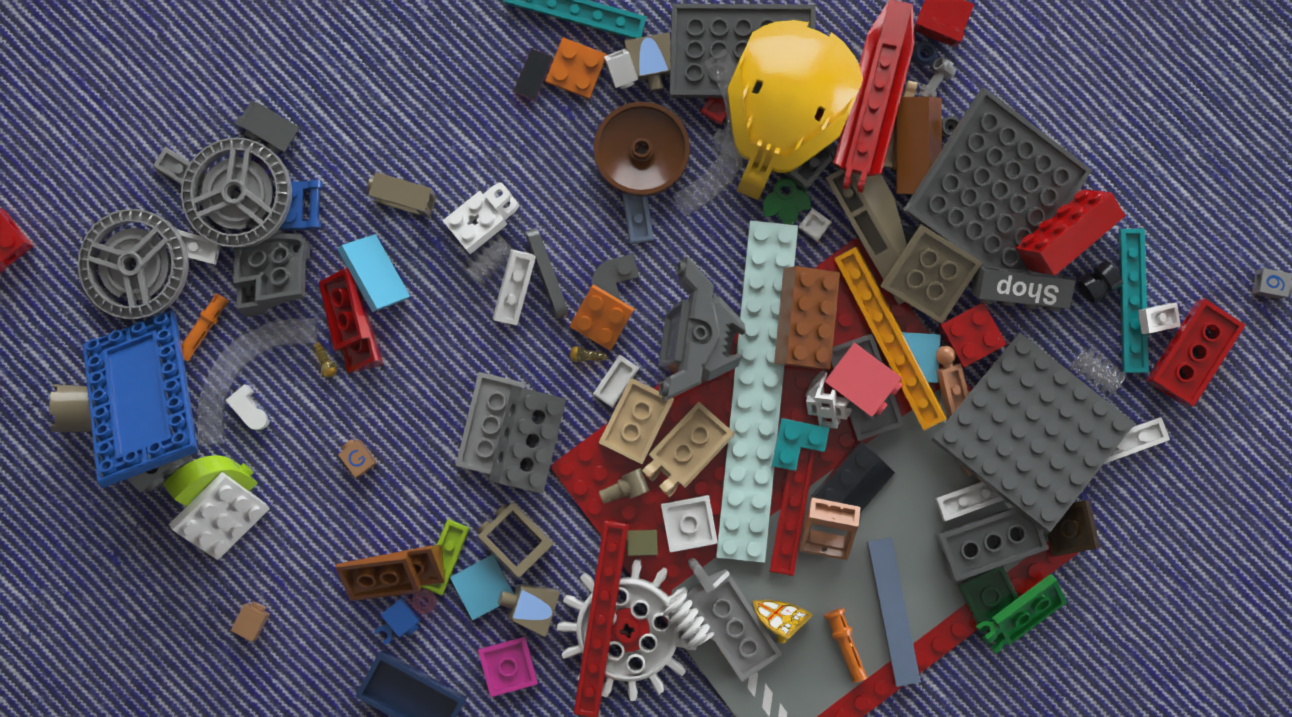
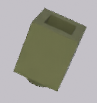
(641, 542)

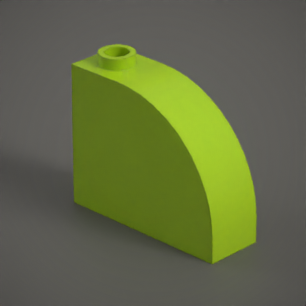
(196, 475)

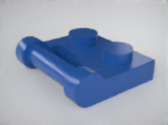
(295, 217)

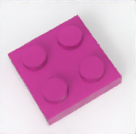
(508, 666)

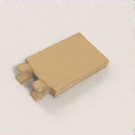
(688, 448)

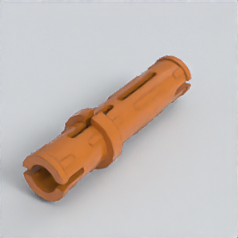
(203, 325)

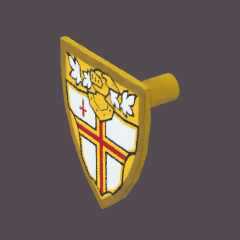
(781, 617)

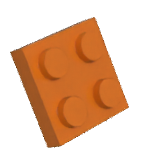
(576, 68)
(601, 317)

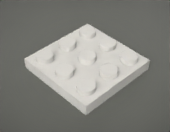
(219, 516)

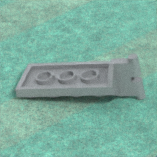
(733, 621)

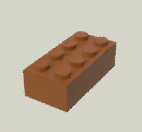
(807, 318)

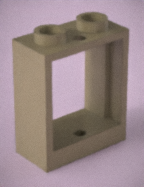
(401, 194)
(487, 528)

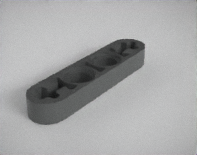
(546, 273)

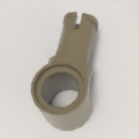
(629, 486)

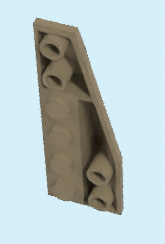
(873, 218)

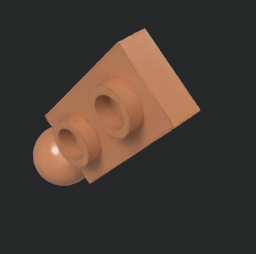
(950, 380)

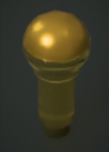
(580, 354)
(328, 368)

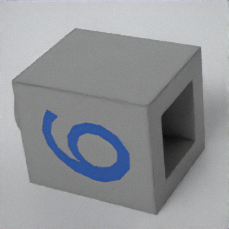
(1272, 283)

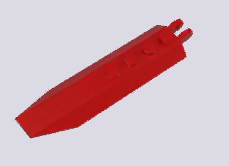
(875, 108)

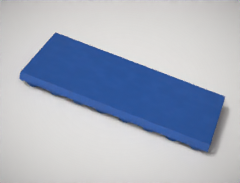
(138, 399)

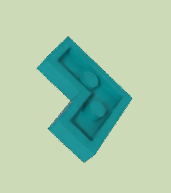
(793, 436)

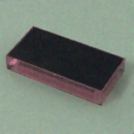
(533, 74)

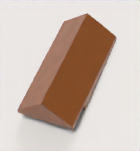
(916, 140)
(392, 573)

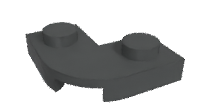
(614, 272)

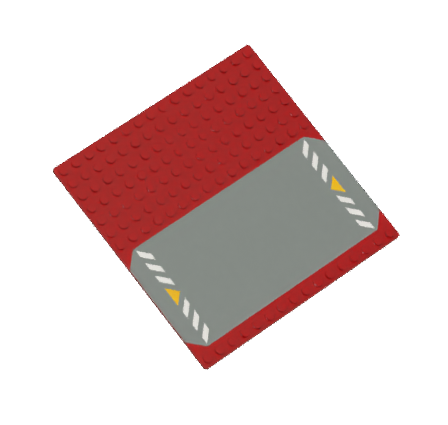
(811, 672)

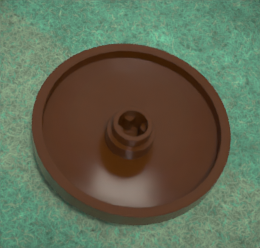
(641, 149)

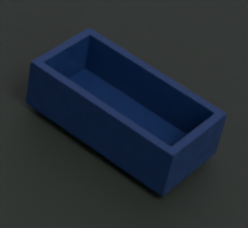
(406, 691)

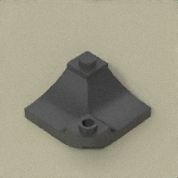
(270, 273)

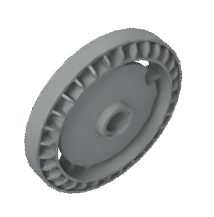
(219, 186)
(151, 266)

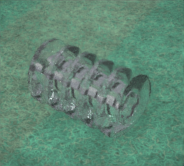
(488, 259)
(1098, 370)

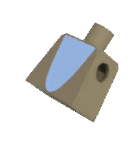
(651, 59)
(531, 606)

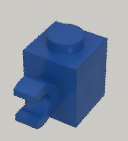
(399, 619)

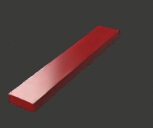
(792, 515)

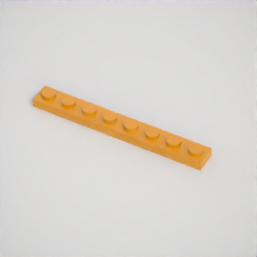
(890, 338)

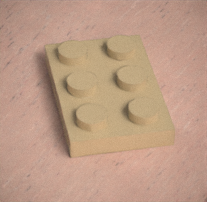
(635, 421)

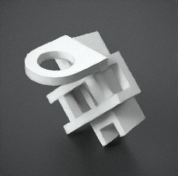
(816, 399)

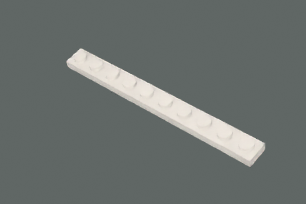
(981, 495)

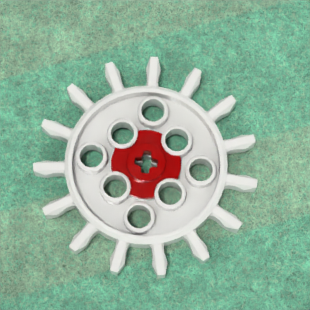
(644, 625)

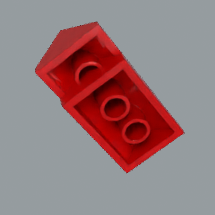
(349, 322)

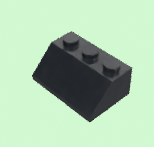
(855, 478)

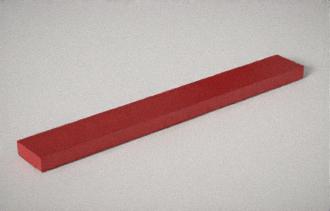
(601, 619)

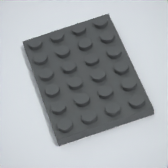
(707, 29)

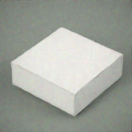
(814, 225)

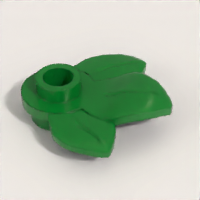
(786, 205)

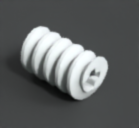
(687, 621)

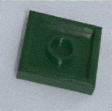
(988, 594)

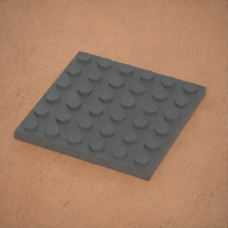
(995, 183)
(1033, 432)

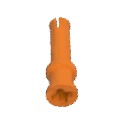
(842, 634)

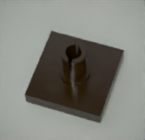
(1074, 531)

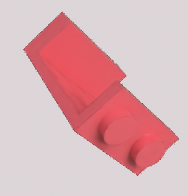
(864, 380)

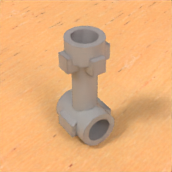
(944, 69)

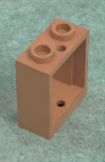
(830, 515)

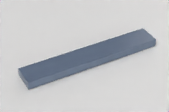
(893, 612)

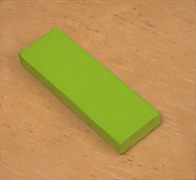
(452, 541)

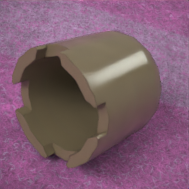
(70, 409)

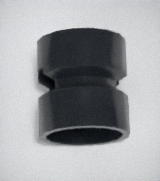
(1102, 280)

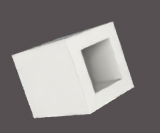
(621, 69)

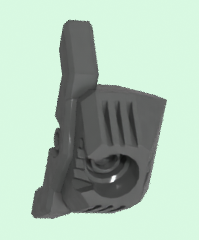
(697, 335)

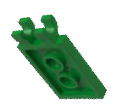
(1023, 614)

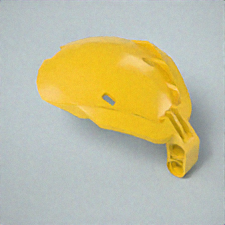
(797, 75)

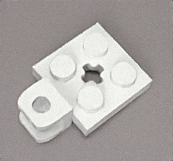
(489, 215)

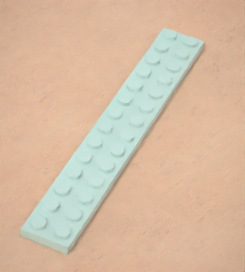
(755, 397)

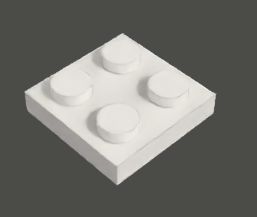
(689, 523)

